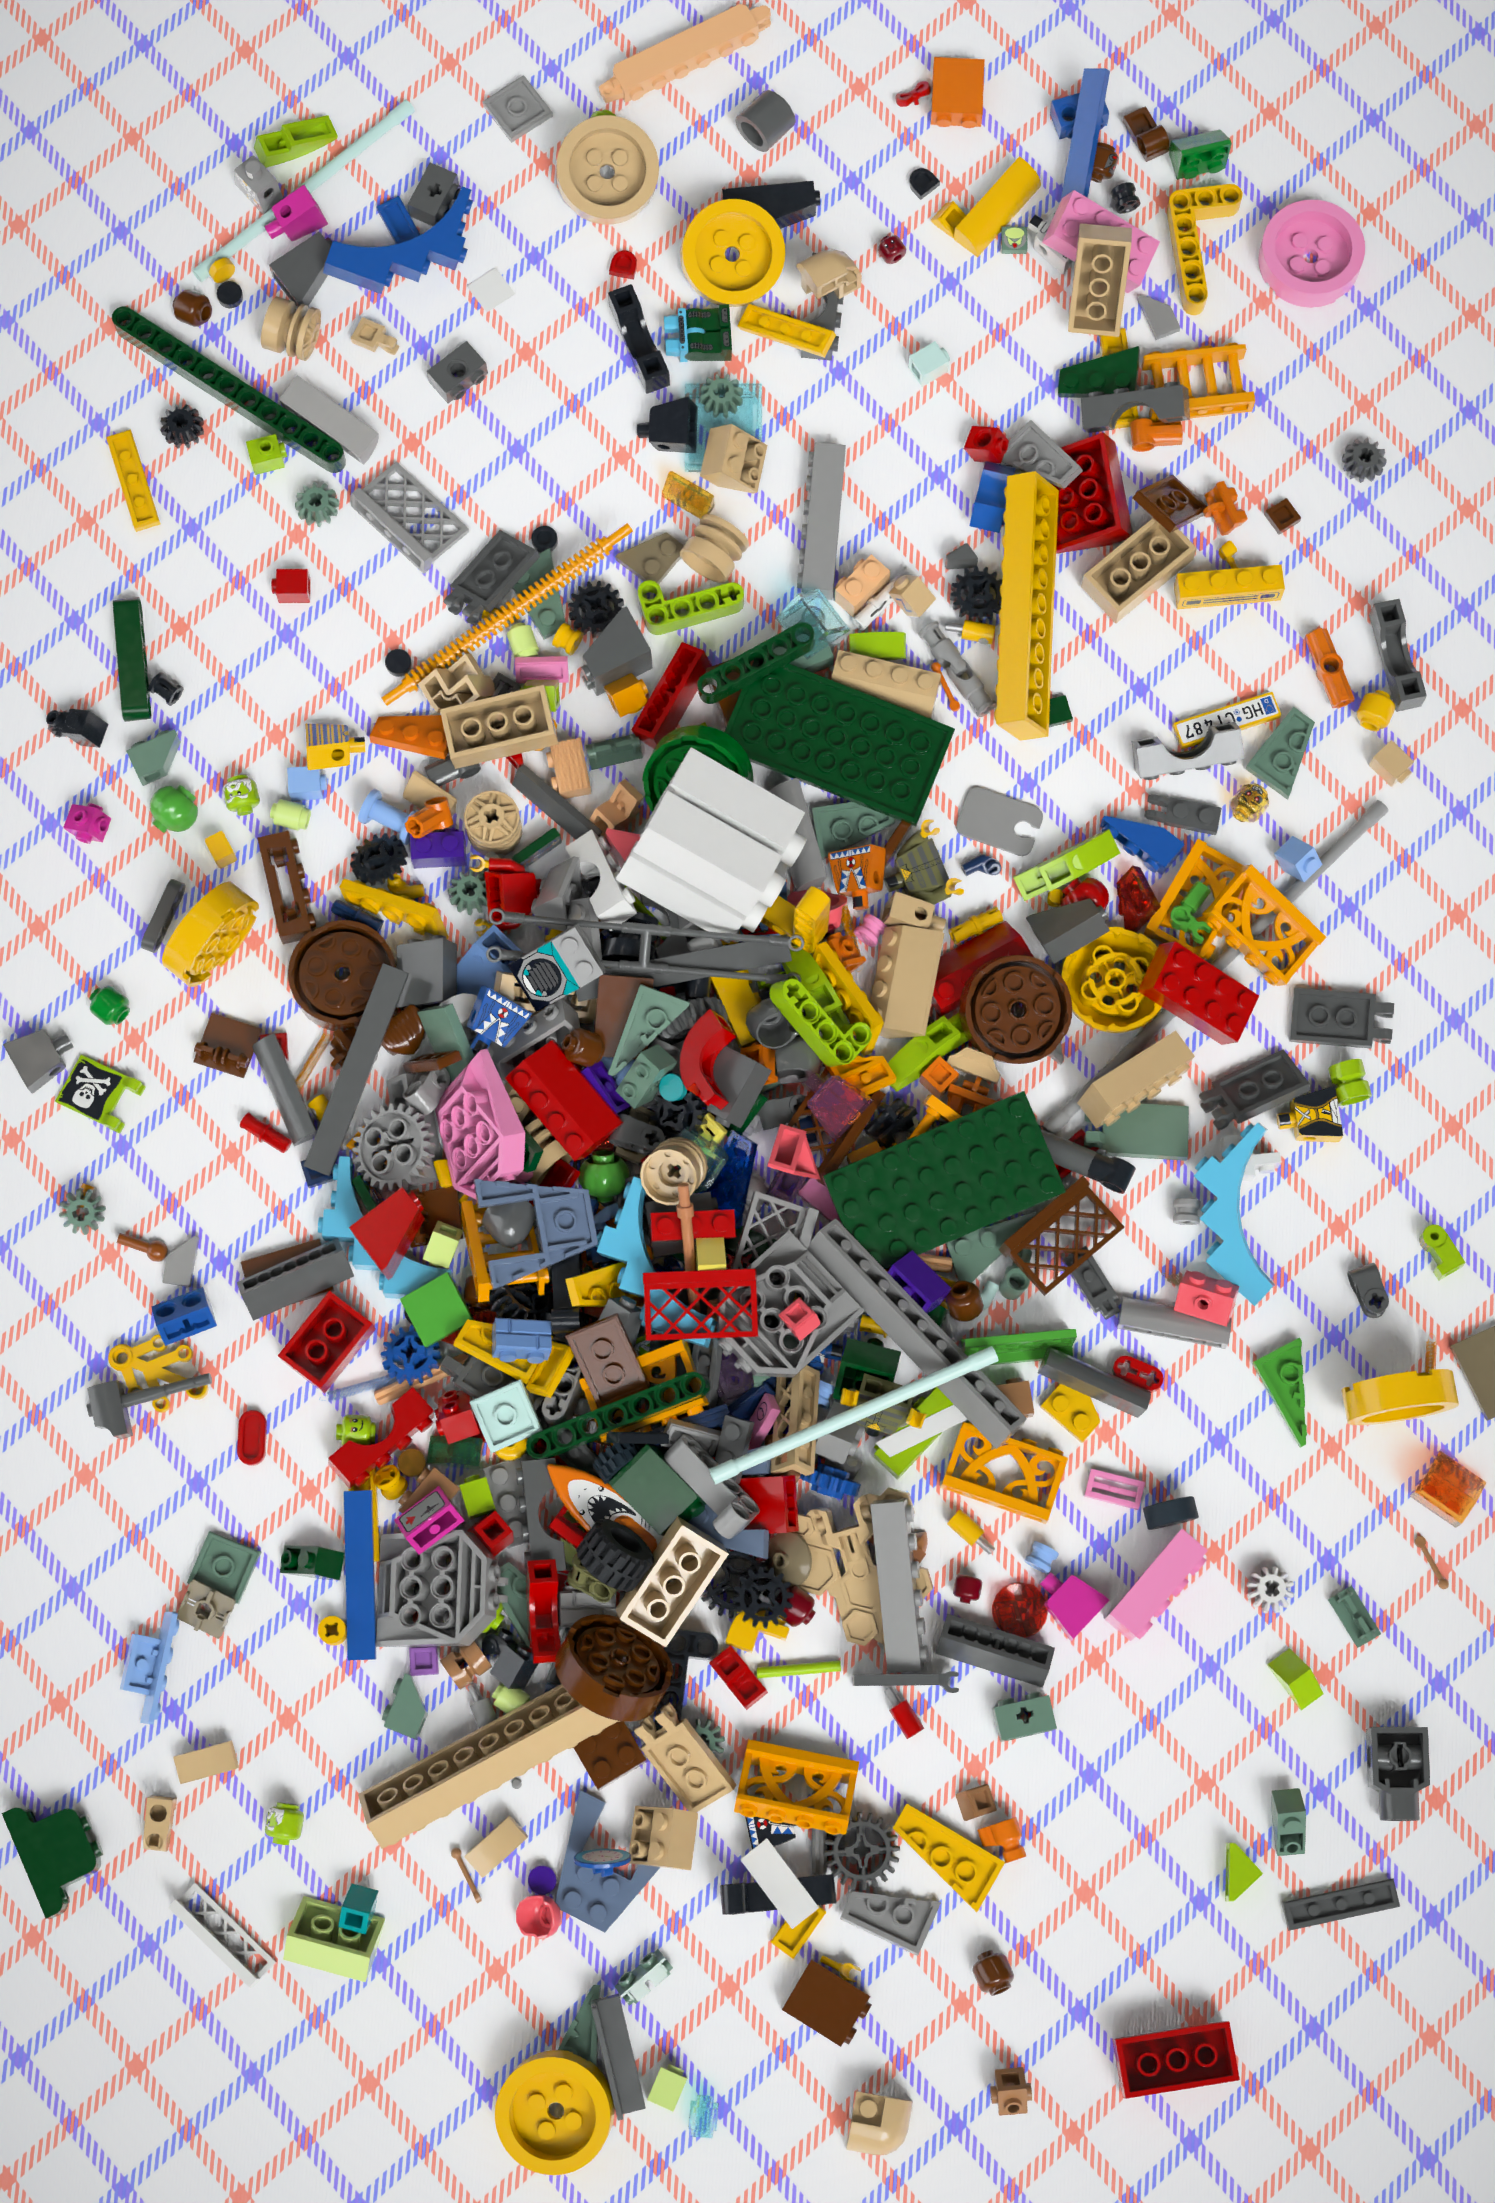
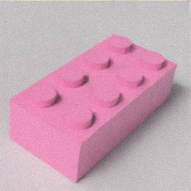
(1078, 209)
(1160, 1580)

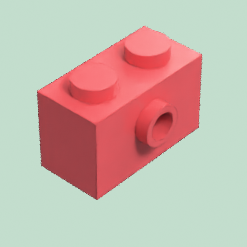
(1206, 1297)

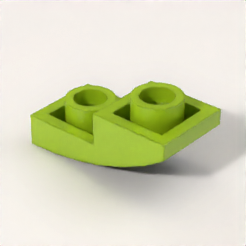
(879, 645)

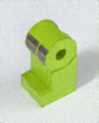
(1442, 1249)

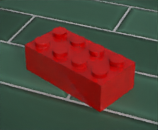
(1198, 993)
(1175, 2059)

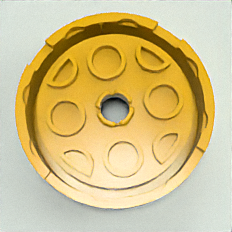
(748, 230)
(210, 933)
(1400, 1397)
(548, 2142)

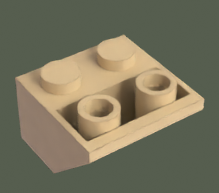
(733, 459)
(663, 1837)

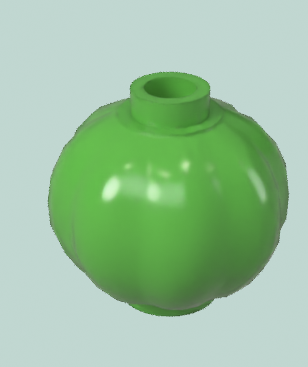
(173, 809)
(603, 1175)

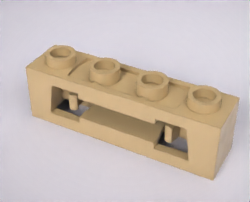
(505, 986)

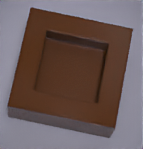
(1282, 516)

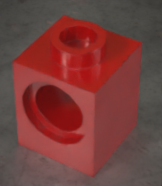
(986, 444)

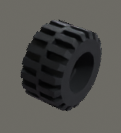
(615, 1555)

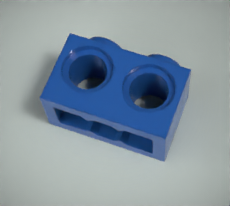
(1067, 107)
(184, 1316)

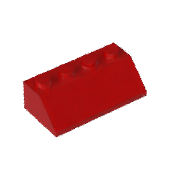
(961, 962)
(564, 1100)

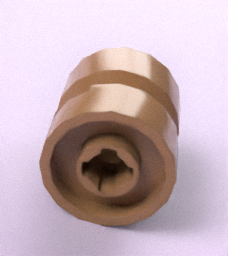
(475, 1659)

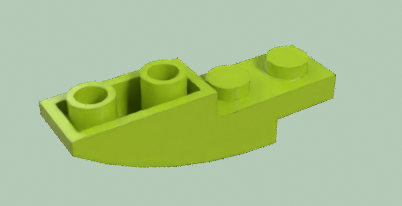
(1067, 865)
(816, 984)
(922, 1051)

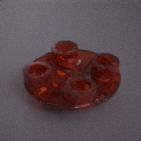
(1019, 1609)

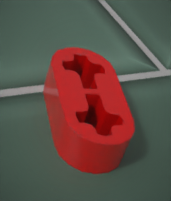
(1141, 1368)

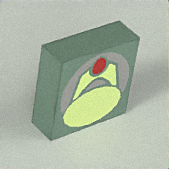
(1014, 240)

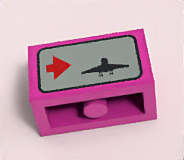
(429, 1520)

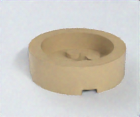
(612, 143)

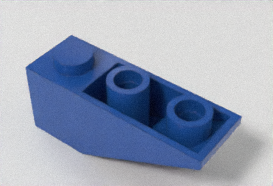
(1149, 842)

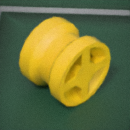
(567, 639)
(390, 1482)
(337, 1633)

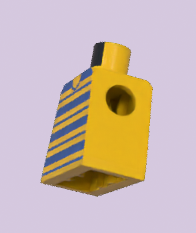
(330, 745)

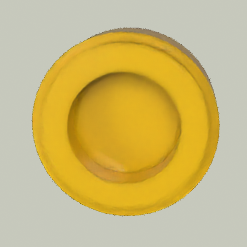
(221, 270)

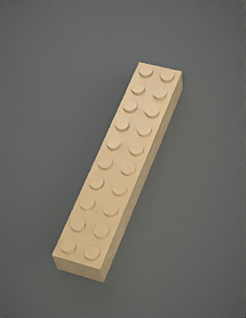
(477, 1764)

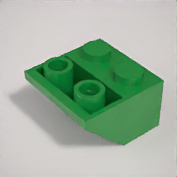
(1199, 154)

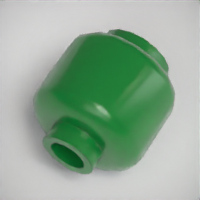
(109, 1005)

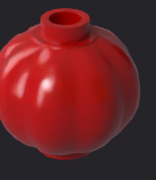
(1086, 889)

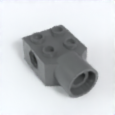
(1398, 1769)

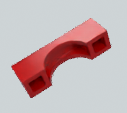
(356, 1461)

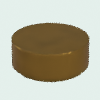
(411, 1462)

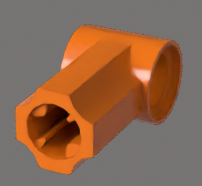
(1148, 434)
(432, 817)

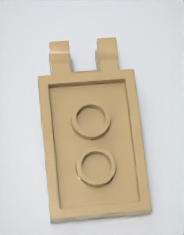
(684, 1760)

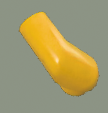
(400, 887)

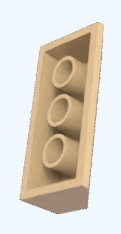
(888, 681)
(906, 979)

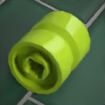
(1350, 1082)

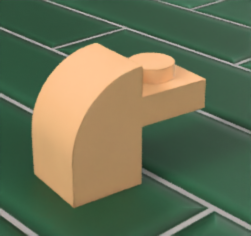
(619, 809)

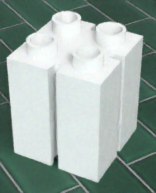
(715, 847)

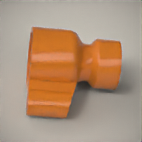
(1004, 1834)

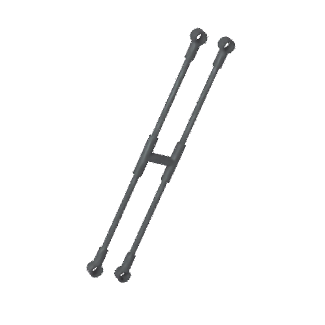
(646, 931)

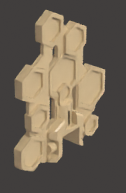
(858, 1588)

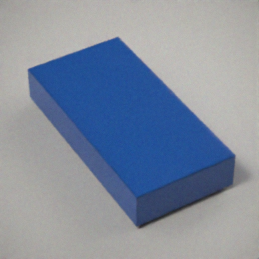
(397, 220)

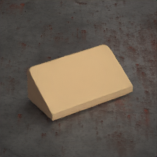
(421, 789)

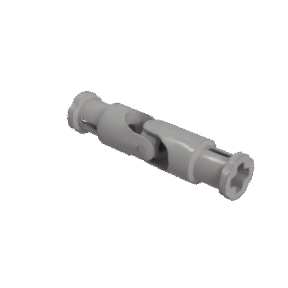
(949, 657)

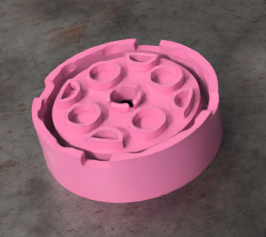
(1332, 239)

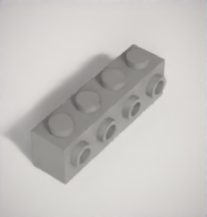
(547, 1025)

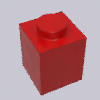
(292, 585)
(494, 1533)

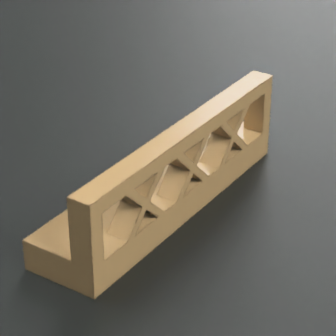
(802, 1413)

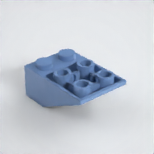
(476, 969)

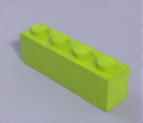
(900, 1462)

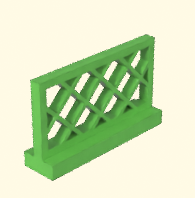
(1023, 1346)

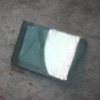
(817, 611)

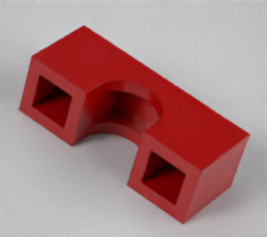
(705, 1224)

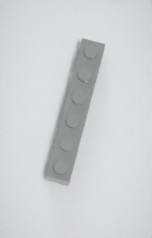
(823, 518)
(898, 1586)

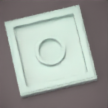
(506, 1416)

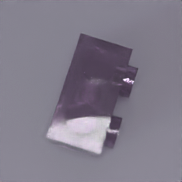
(733, 1381)

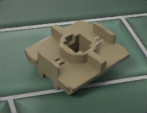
(192, 1614)

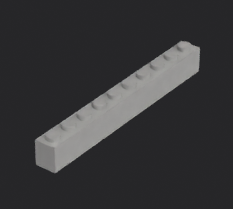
(914, 1331)

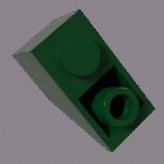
(312, 1562)

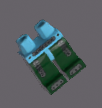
(701, 333)

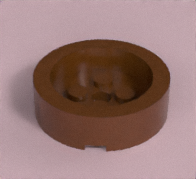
(313, 968)
(988, 1002)
(616, 1688)

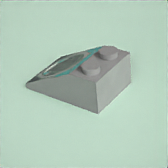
(557, 968)

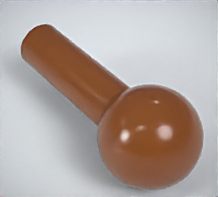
(155, 1251)

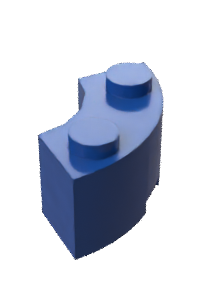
(990, 497)

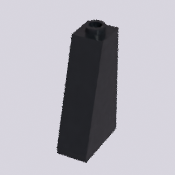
(784, 202)

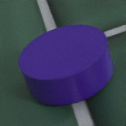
(542, 1880)

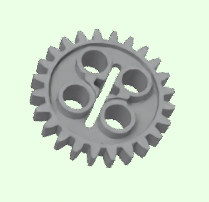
(389, 1124)

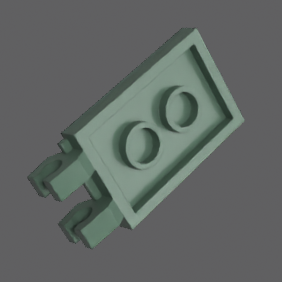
(446, 1034)
(1146, 1132)

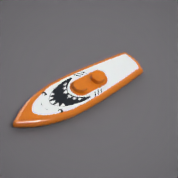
(591, 1500)

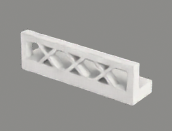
(217, 1946)

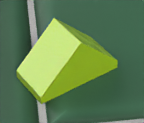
(1296, 1678)
(1239, 1872)

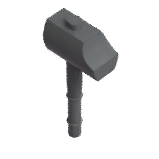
(110, 1403)

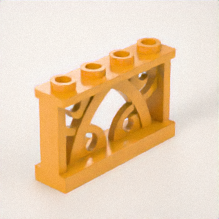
(1192, 867)
(1299, 926)
(665, 1359)
(1027, 1504)
(778, 1806)

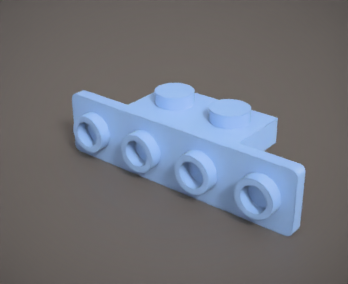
(147, 1665)

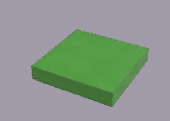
(436, 1309)

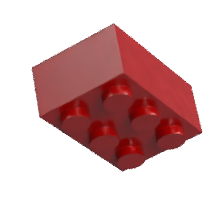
(326, 1342)

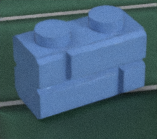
(521, 1340)

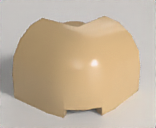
(829, 272)
(457, 684)
(878, 2124)

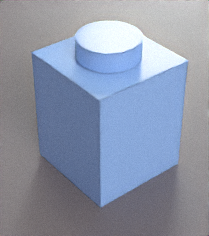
(306, 783)
(1298, 859)

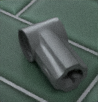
(443, 771)

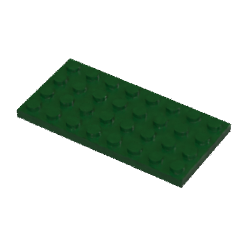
(840, 740)
(946, 1181)

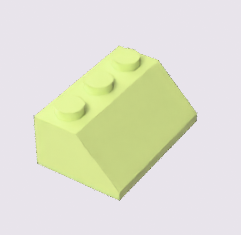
(322, 1945)

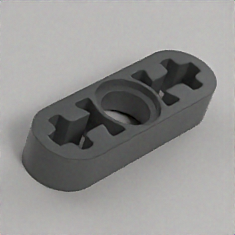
(163, 916)

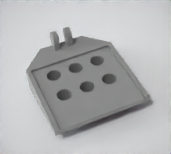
(801, 1275)
(470, 1601)

